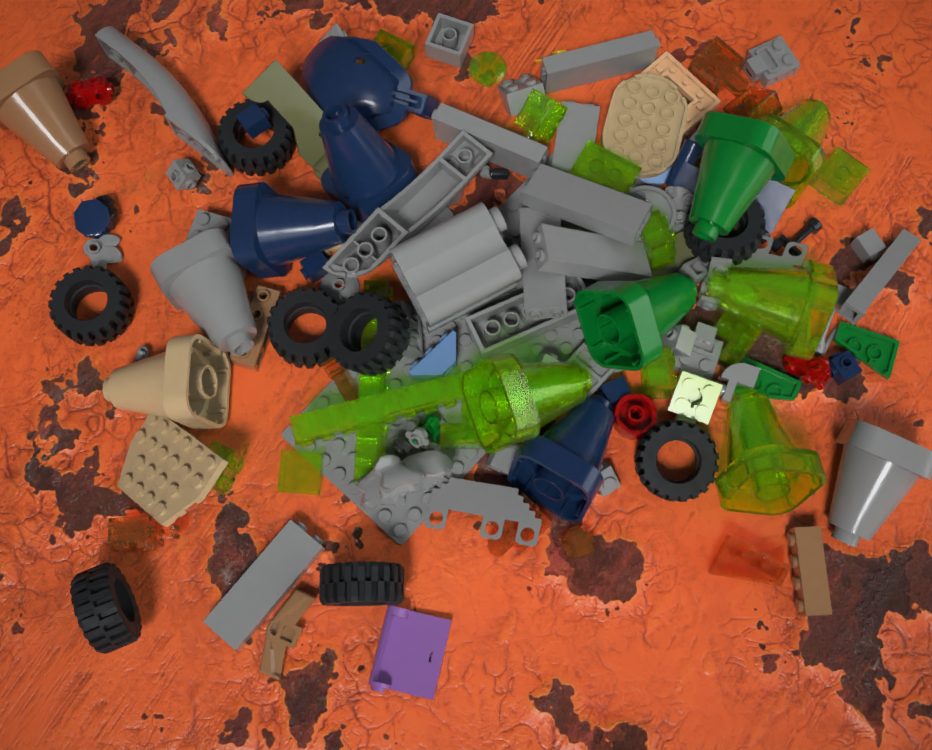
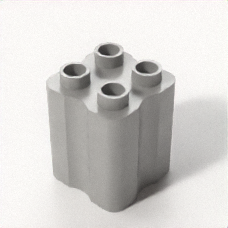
(458, 266)

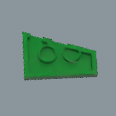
(868, 347)

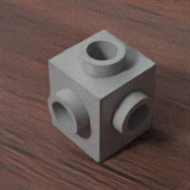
(183, 174)

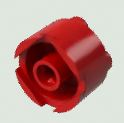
(630, 405)

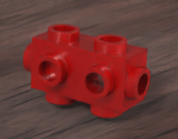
(90, 92)
(811, 372)

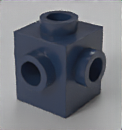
(843, 367)

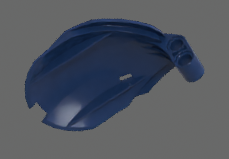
(377, 88)

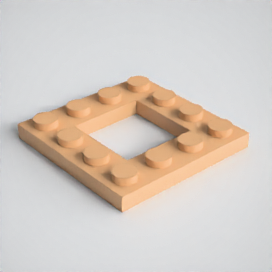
(698, 94)

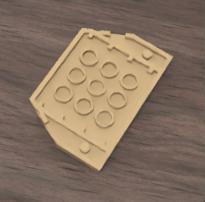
(168, 469)

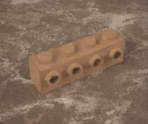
(261, 303)
(810, 571)

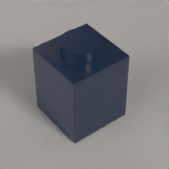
(254, 120)
(312, 267)
(614, 390)

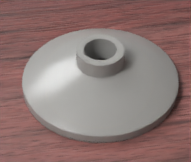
(349, 287)

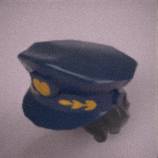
(96, 216)

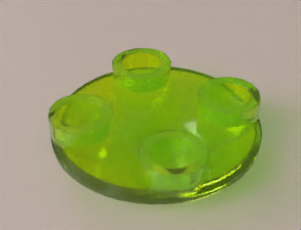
(487, 68)

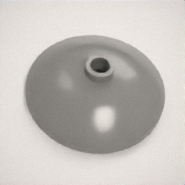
(660, 201)

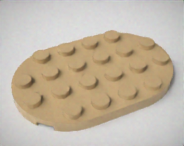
(646, 123)

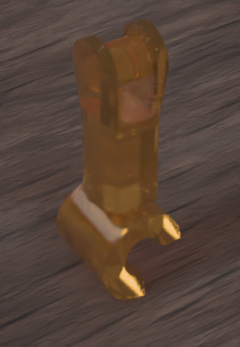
(336, 373)

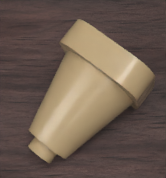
(180, 384)

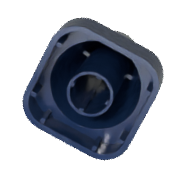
(362, 165)
(278, 228)
(565, 462)

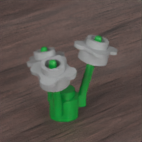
(419, 437)

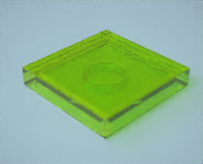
(300, 472)

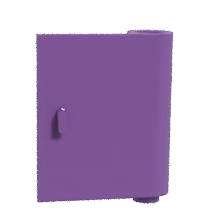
(405, 652)

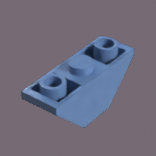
(437, 361)

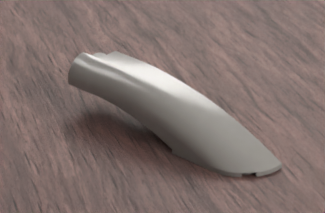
(181, 111)
(410, 209)

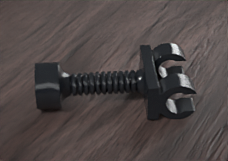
(812, 226)

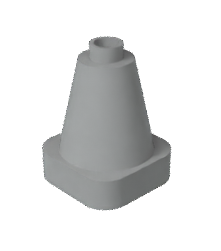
(209, 288)
(873, 479)

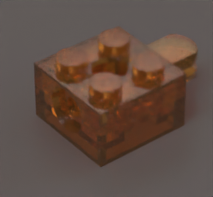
(726, 64)
(139, 533)
(507, 539)

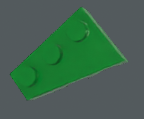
(773, 383)

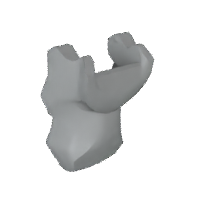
(396, 478)

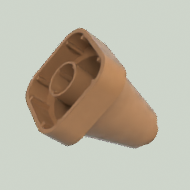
(39, 112)

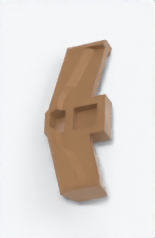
(284, 632)

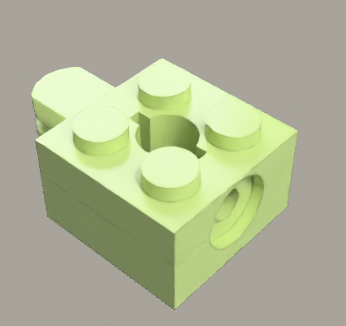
(694, 397)

